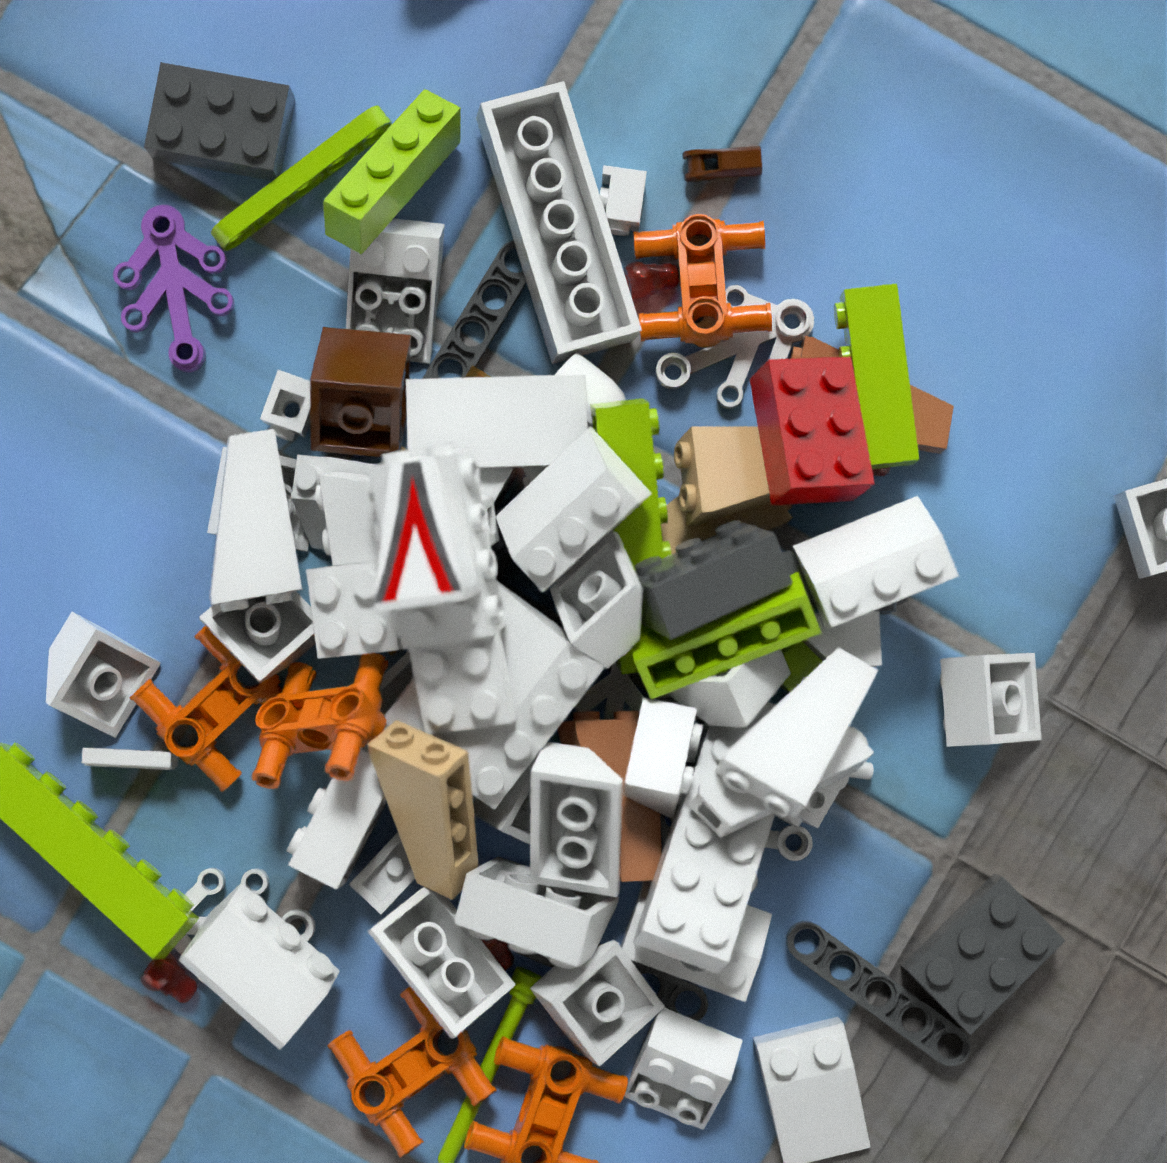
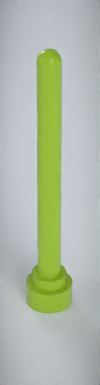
(520, 999)

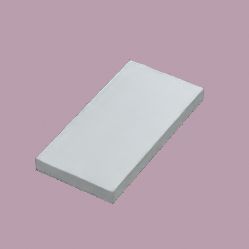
(502, 418)

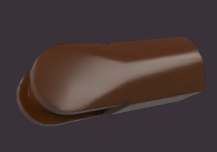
(730, 163)

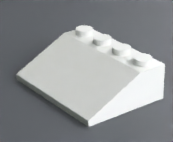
(545, 685)

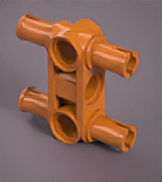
(702, 281)
(208, 712)
(320, 721)
(408, 1072)
(546, 1105)

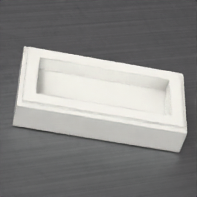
(129, 758)

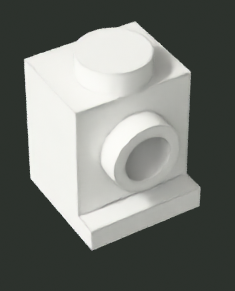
(623, 198)
(287, 390)

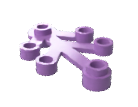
(172, 280)

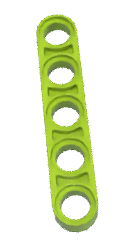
(301, 178)

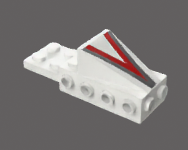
(442, 585)

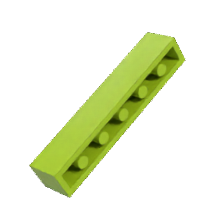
(628, 431)
(90, 857)

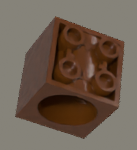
(359, 392)

